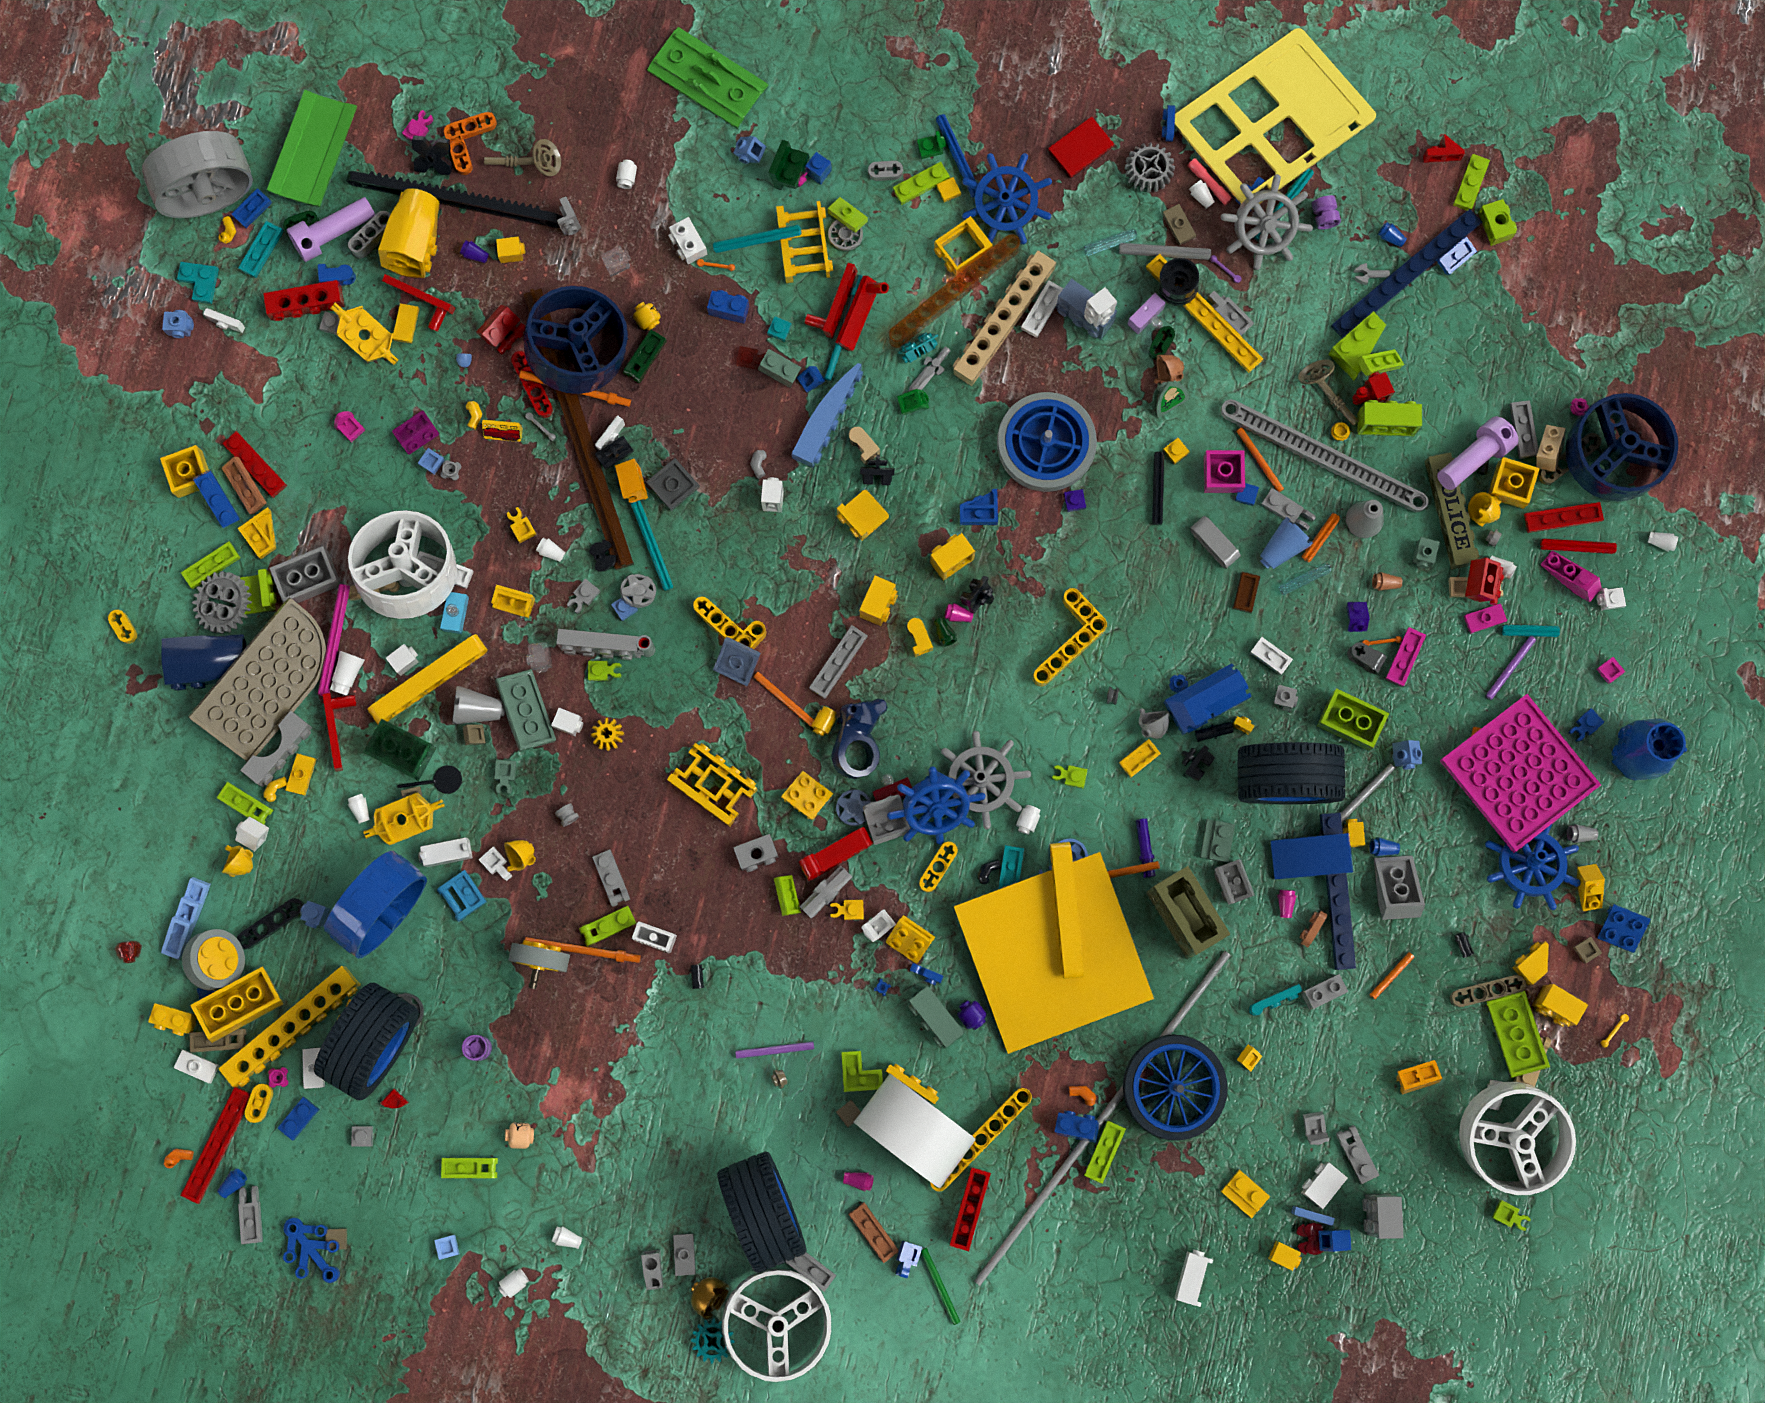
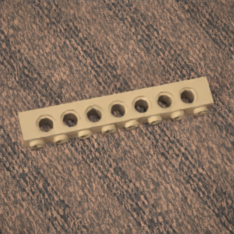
(1037, 262)

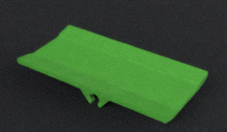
(707, 77)
(311, 149)

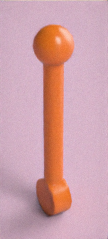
(700, 262)
(1397, 639)

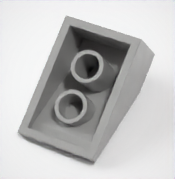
(1398, 888)

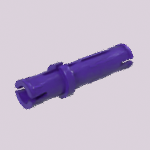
(1145, 845)

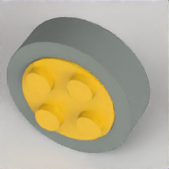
(538, 958)
(213, 959)

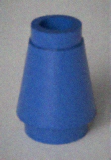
(1392, 234)
(1383, 847)
(232, 1183)

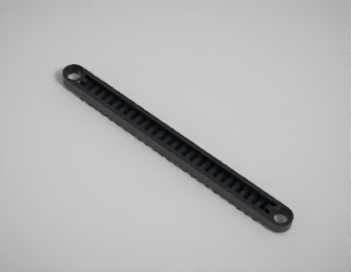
(456, 198)

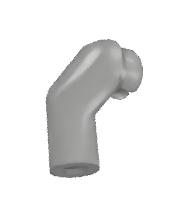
(756, 461)

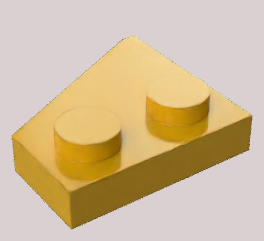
(260, 533)

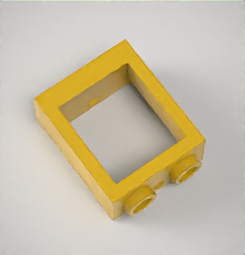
(975, 232)

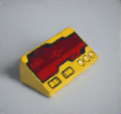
(502, 430)

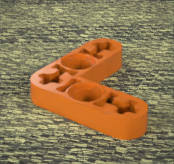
(458, 138)

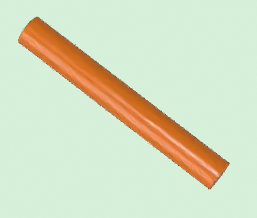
(1134, 869)
(1392, 975)

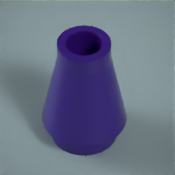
(474, 252)

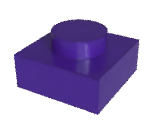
(1074, 500)

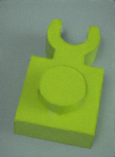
(600, 670)
(1073, 776)
(1508, 1215)

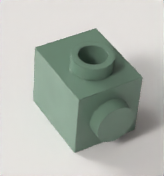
(1425, 552)

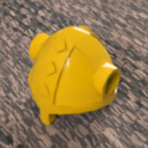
(1484, 508)
(520, 854)
(238, 861)

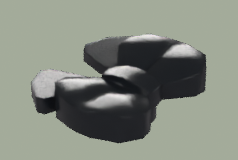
(603, 562)

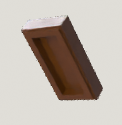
(1246, 592)

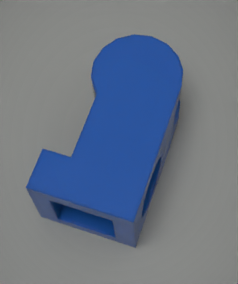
(343, 274)

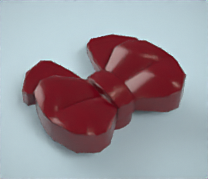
(1312, 1245)

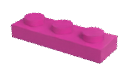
(1405, 657)

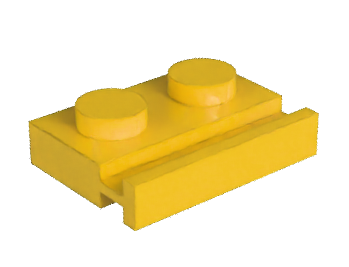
(1245, 1193)

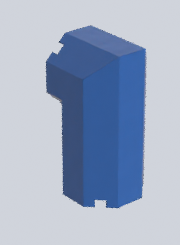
(1207, 699)

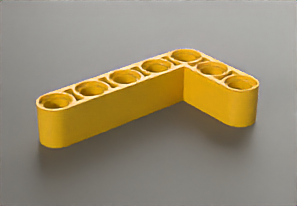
(1073, 642)

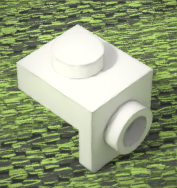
(878, 926)

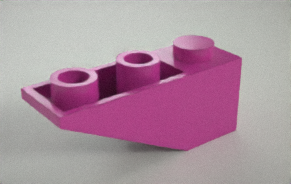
(1572, 576)

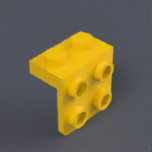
(862, 515)

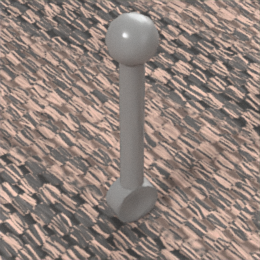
(529, 416)

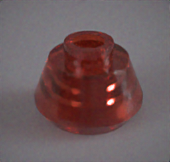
(128, 951)

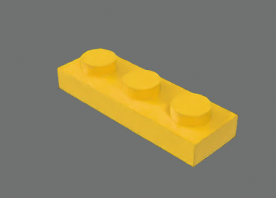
(913, 1082)

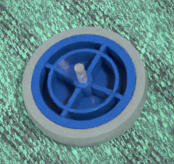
(1046, 441)

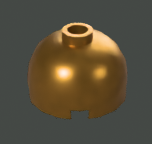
(708, 1295)

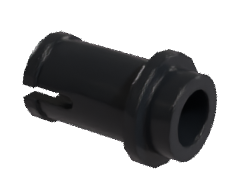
(1464, 944)
(697, 976)

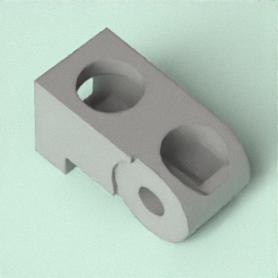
(652, 1269)

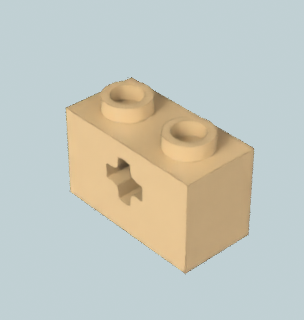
(1551, 448)

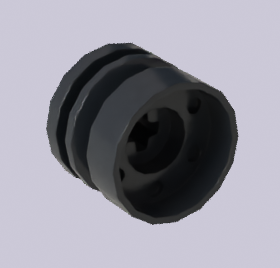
(1181, 272)

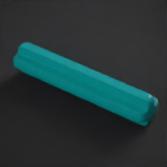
(1530, 630)

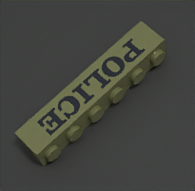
(1451, 515)

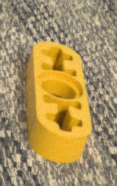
(941, 851)

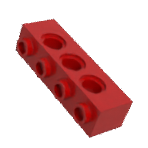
(276, 299)
(969, 1209)

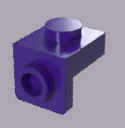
(1358, 616)

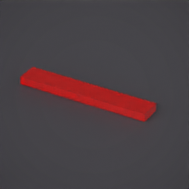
(216, 1146)

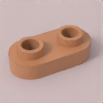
(1309, 934)

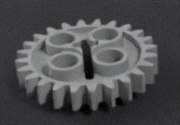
(226, 584)

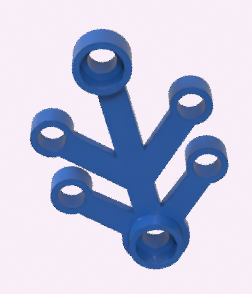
(309, 1247)

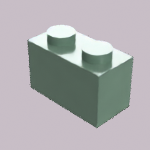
(779, 368)

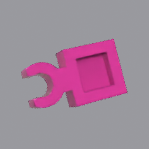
(418, 127)

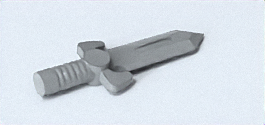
(929, 371)

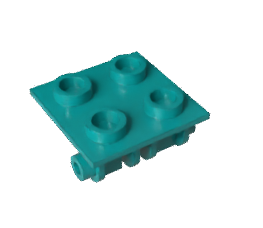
(924, 339)

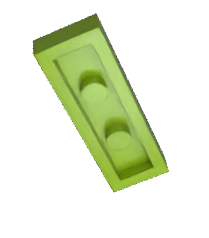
(1471, 182)
(920, 183)
(1380, 362)
(213, 562)
(1104, 1152)

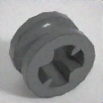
(1112, 695)

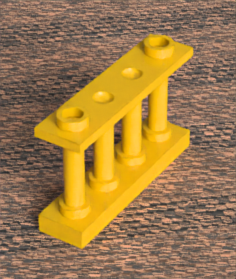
(789, 252)

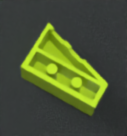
(1357, 344)

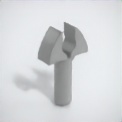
(1369, 274)

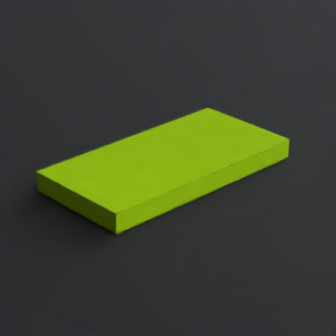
(1518, 1034)

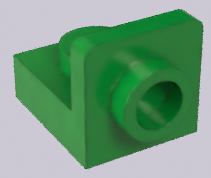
(931, 145)
(913, 401)

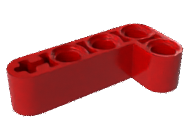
(835, 854)

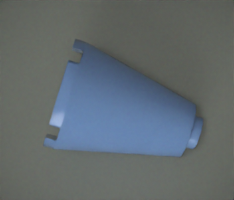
(1284, 544)

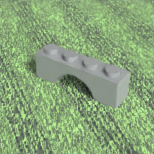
(293, 732)

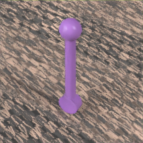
(1237, 278)

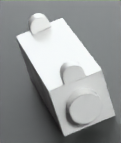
(445, 852)
(1192, 1277)

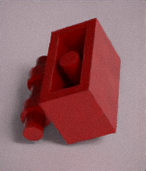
(498, 326)
(1375, 388)
(1484, 581)

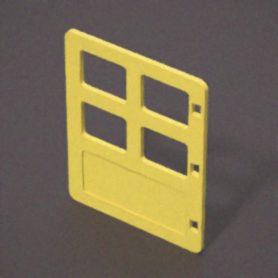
(1307, 92)

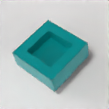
(779, 328)

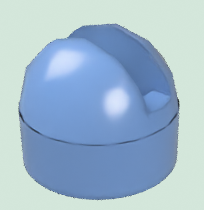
(464, 360)

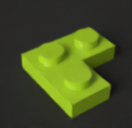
(854, 1078)

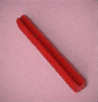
(1578, 546)

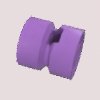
(1326, 212)
(476, 1047)

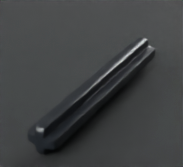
(1158, 488)

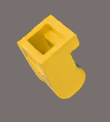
(917, 630)

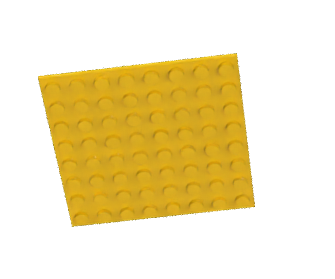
(1019, 958)

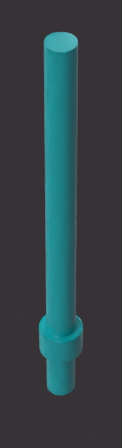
(837, 348)

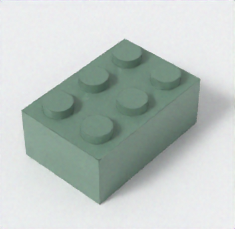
(935, 1017)

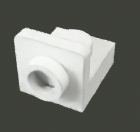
(1611, 598)

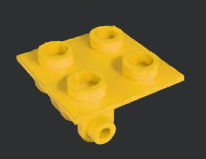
(807, 795)

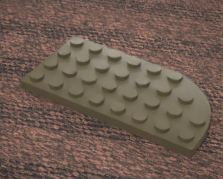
(264, 682)

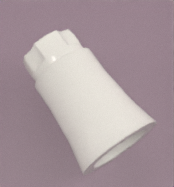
(345, 672)

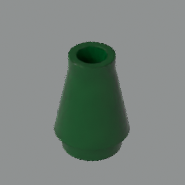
(945, 632)

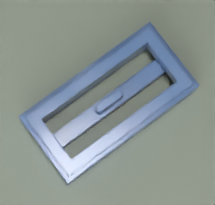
(1312, 1215)

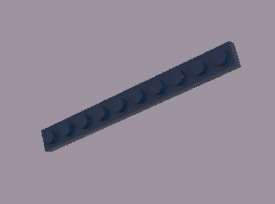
(1407, 273)

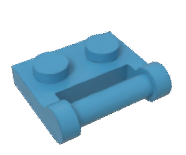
(466, 891)

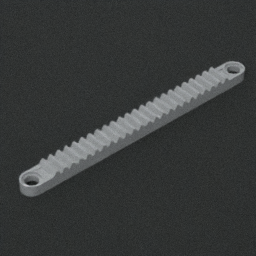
(1324, 456)

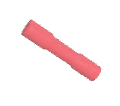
(1202, 173)

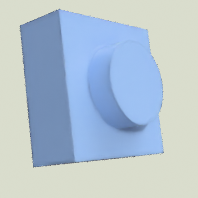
(447, 1247)

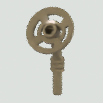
(537, 160)
(1319, 377)

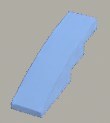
(185, 918)

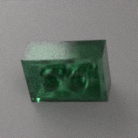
(400, 750)

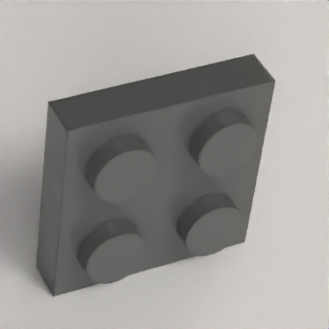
(673, 484)

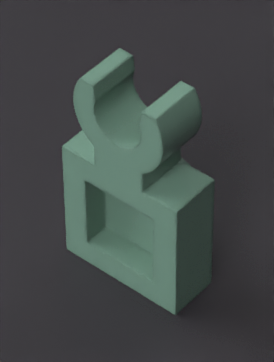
(505, 772)

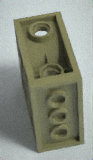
(1187, 912)

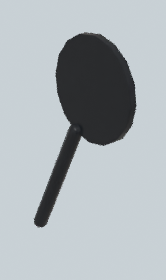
(446, 780)

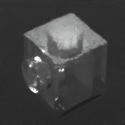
(616, 260)
(539, 657)

